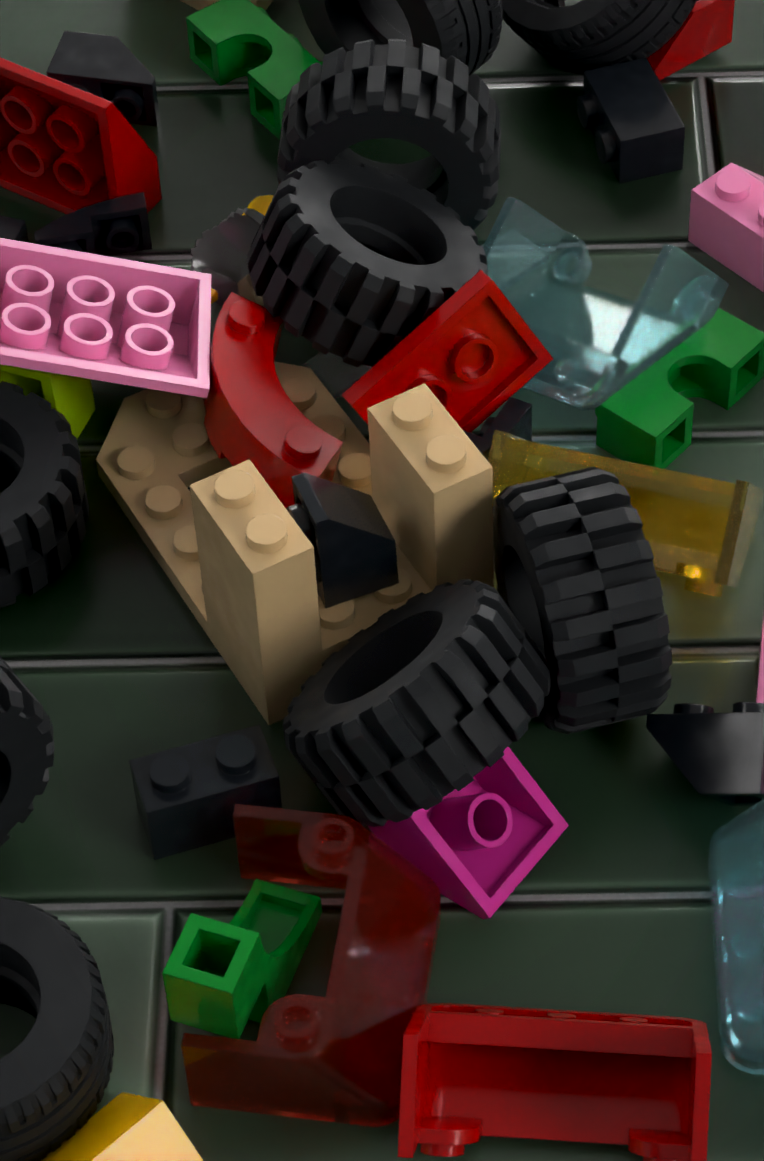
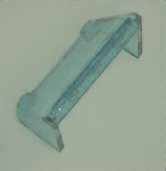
(592, 334)

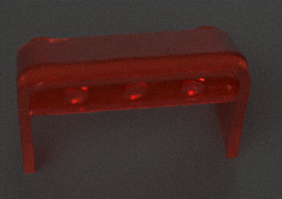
(340, 1051)

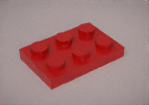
(466, 352)

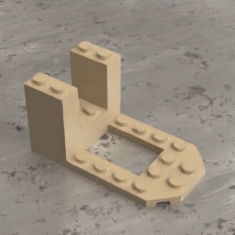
(248, 561)

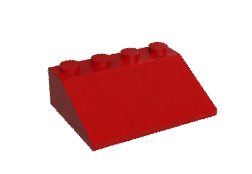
(68, 144)

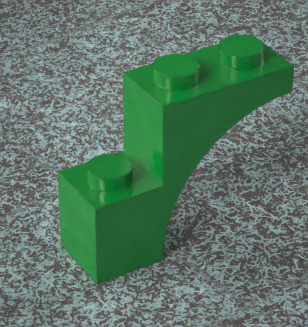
(238, 969)

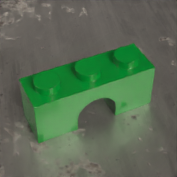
(242, 40)
(651, 415)

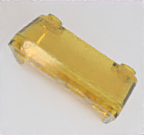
(691, 521)

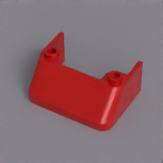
(554, 1079)

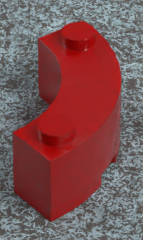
(249, 409)

